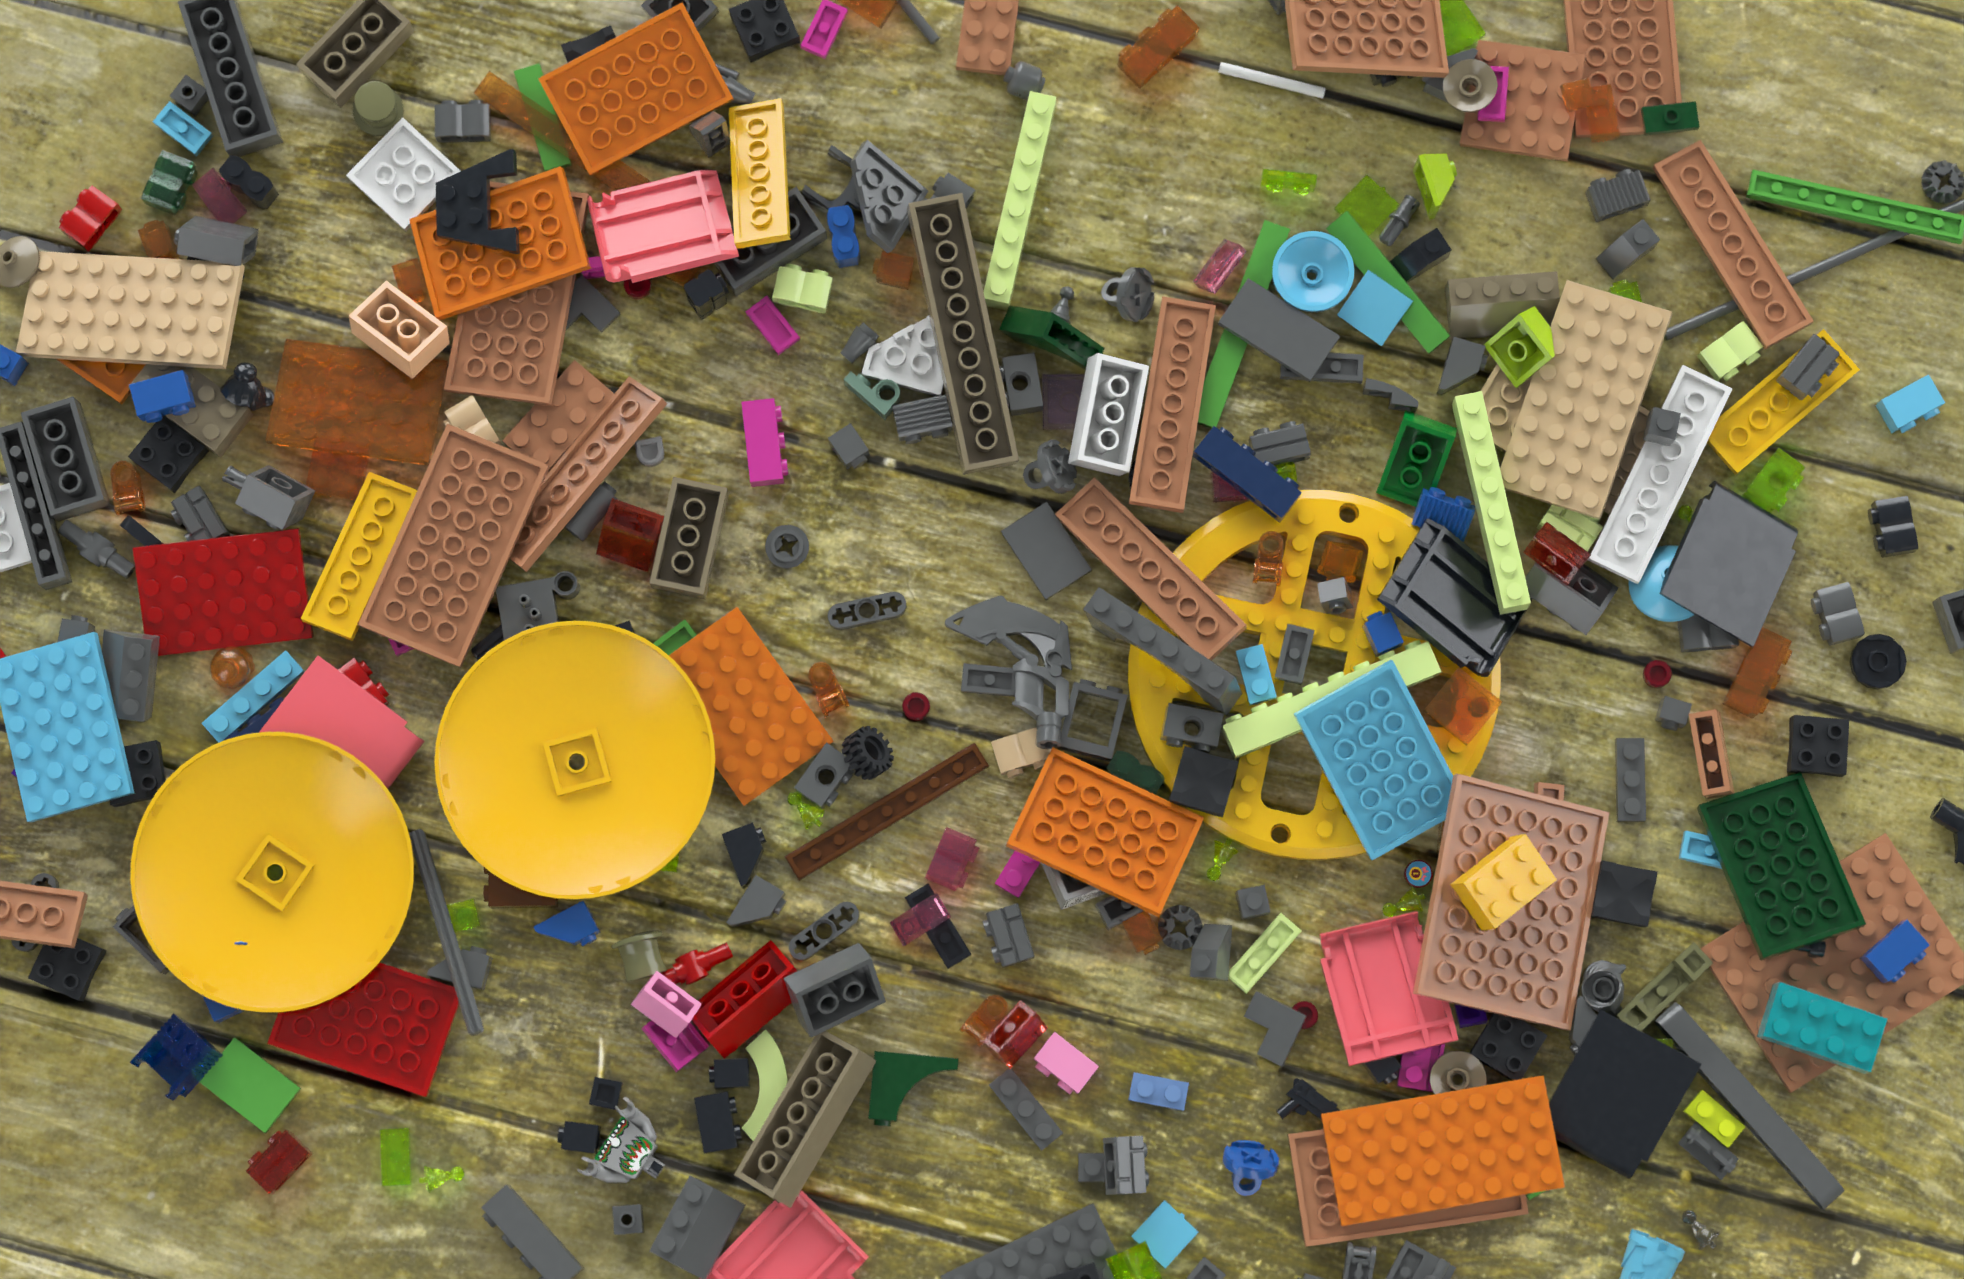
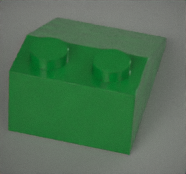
(1416, 458)

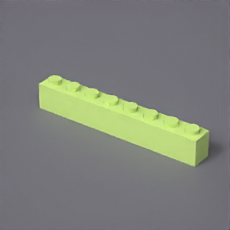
(1019, 200)
(1491, 503)
(1278, 722)

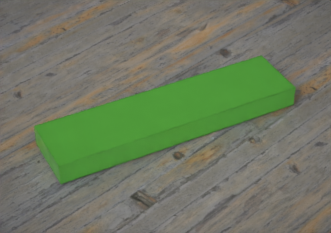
(531, 87)

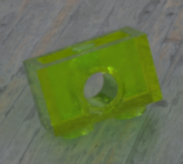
(1786, 470)
(1134, 1263)

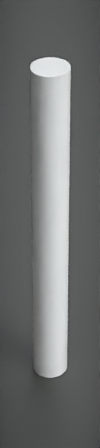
(1271, 80)

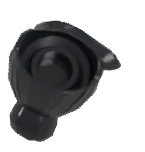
(246, 389)

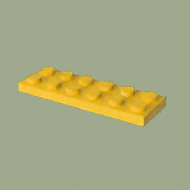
(759, 173)
(1770, 412)
(359, 556)

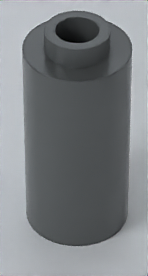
(591, 512)

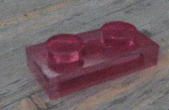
(1219, 266)

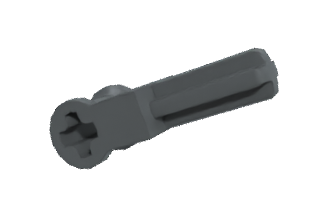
(1356, 1266)

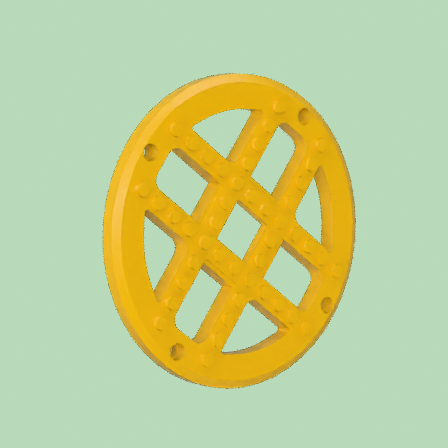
(1152, 686)

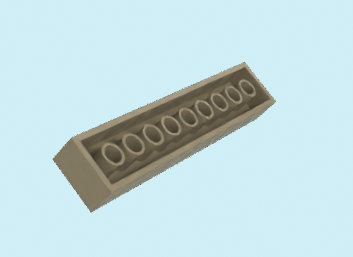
(962, 333)

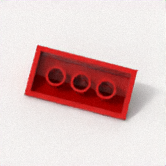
(745, 1000)

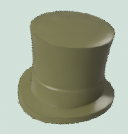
(377, 108)
(640, 955)

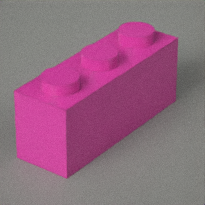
(764, 442)

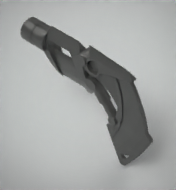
(999, 619)

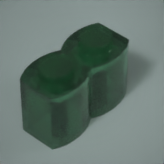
(169, 182)
(1129, 769)

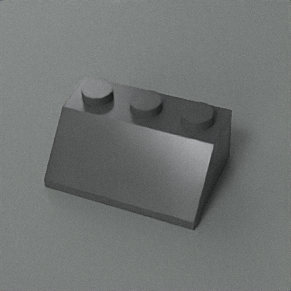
(1576, 603)
(131, 672)
(697, 1227)

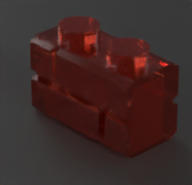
(1557, 553)
(1015, 1034)
(278, 1161)

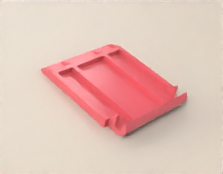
(662, 227)
(346, 715)
(1371, 988)
(791, 1245)

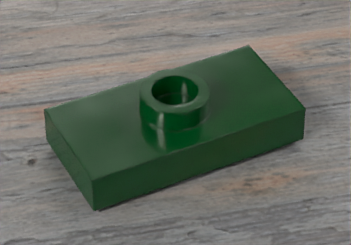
(1670, 118)

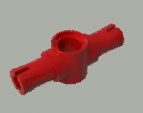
(696, 965)

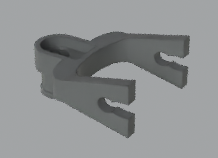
(848, 196)

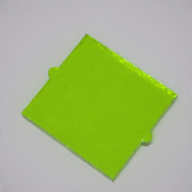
(1368, 204)

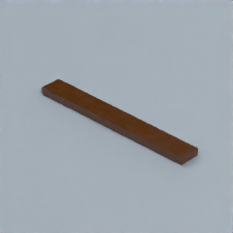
(886, 811)

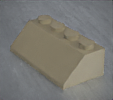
(1487, 304)

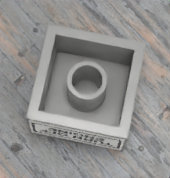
(1068, 889)

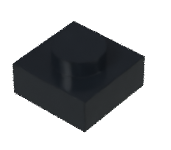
(605, 1093)

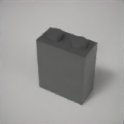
(216, 241)

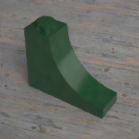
(1049, 333)
(895, 1076)

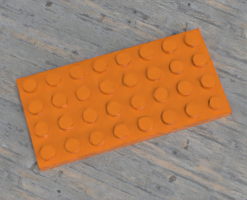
(1442, 1150)

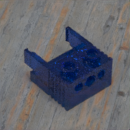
(178, 1056)

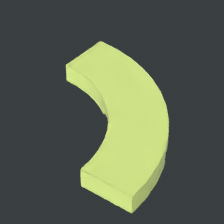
(771, 1079)

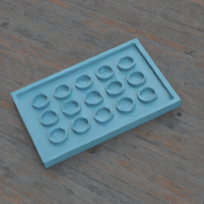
(63, 727)
(1379, 758)

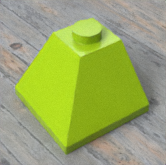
(1434, 179)
(1522, 346)

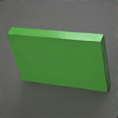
(250, 1085)

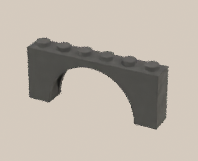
(1120, 621)

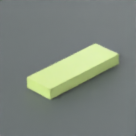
(1263, 953)

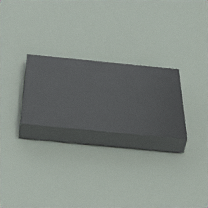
(1046, 551)

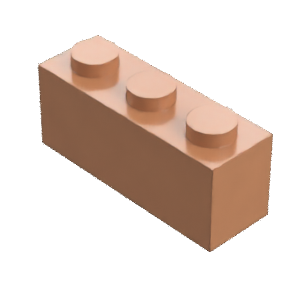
(1711, 754)

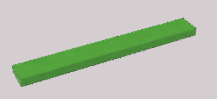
(1856, 206)
(1230, 347)

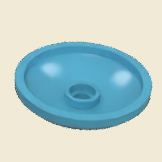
(1317, 254)
(1647, 592)

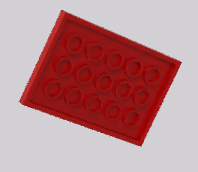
(223, 591)
(381, 1028)

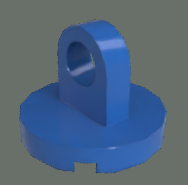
(1249, 1161)

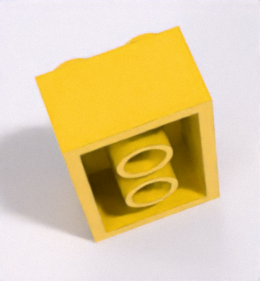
(1503, 882)

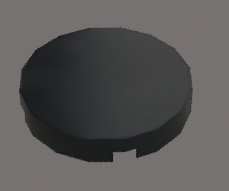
(1878, 661)

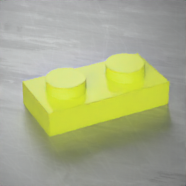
(1714, 1118)

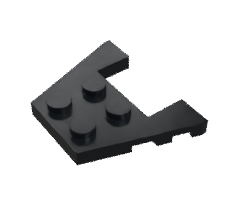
(465, 206)

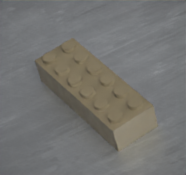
(805, 1118)

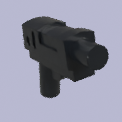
(1304, 1099)

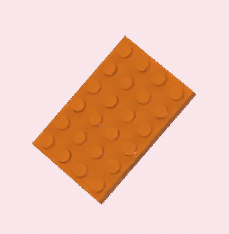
(636, 89)
(473, 275)
(753, 707)
(1105, 832)

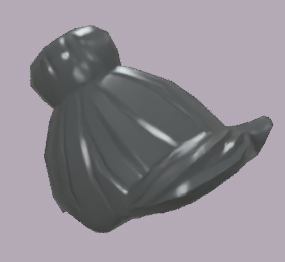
(1604, 986)

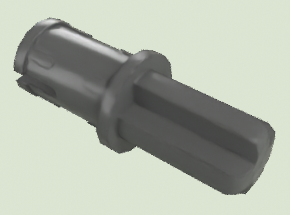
(1399, 220)

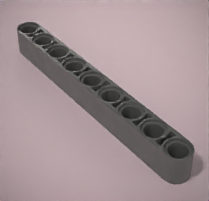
(1750, 1106)

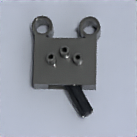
(526, 607)

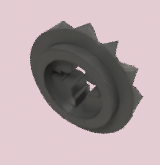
(1931, 182)
(791, 534)
(1177, 940)

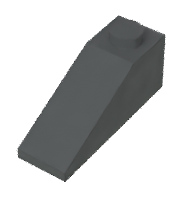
(710, 132)

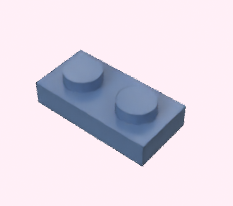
(1158, 1091)

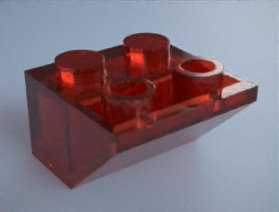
(630, 535)

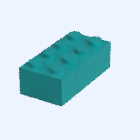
(1822, 1027)

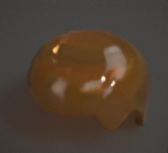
(232, 667)

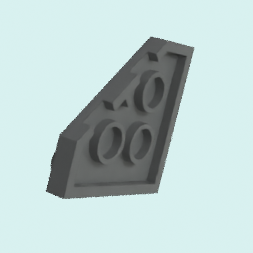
(883, 195)

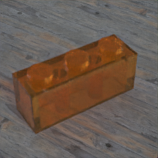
(1157, 46)
(1758, 674)

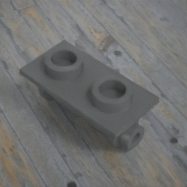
(1708, 1151)

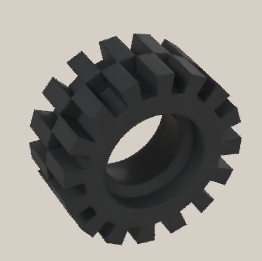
(867, 753)

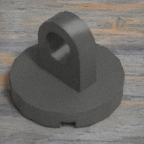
(1133, 293)
(1054, 467)

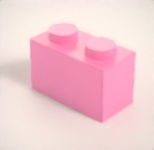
(666, 1004)
(1065, 1063)

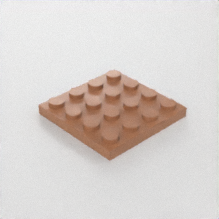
(1535, 107)

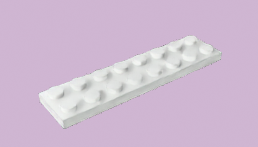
(1659, 478)

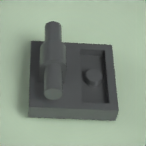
(1417, 1263)

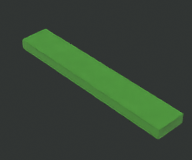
(1369, 257)

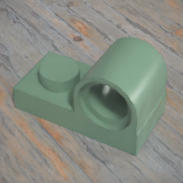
(860, 387)

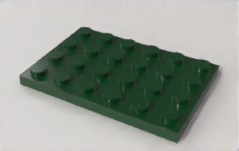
(1781, 866)

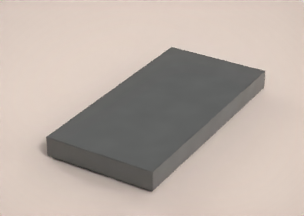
(1278, 330)

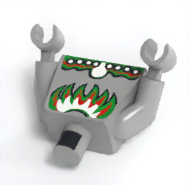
(626, 1150)

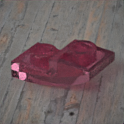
(218, 197)
(920, 919)

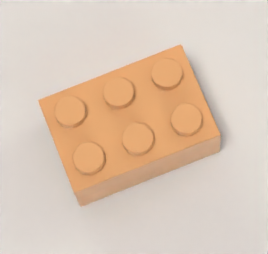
(399, 329)

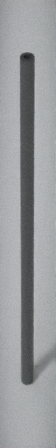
(1803, 274)

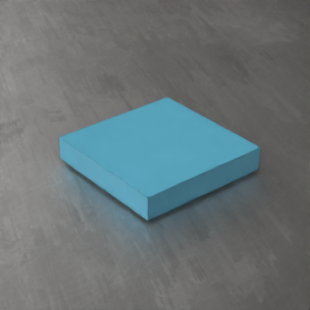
(1375, 307)

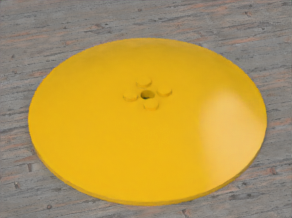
(562, 696)
(207, 861)

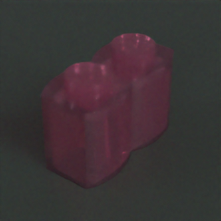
(951, 860)

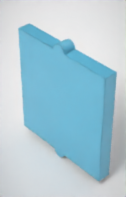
(1165, 1233)

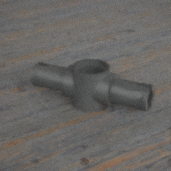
(96, 549)

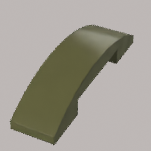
(1665, 987)

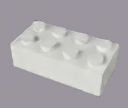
(1108, 414)

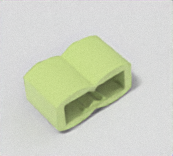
(802, 288)
(1730, 352)

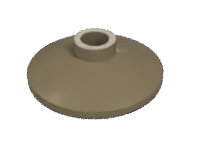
(1470, 73)
(18, 261)
(1453, 1064)

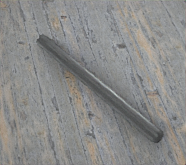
(446, 932)

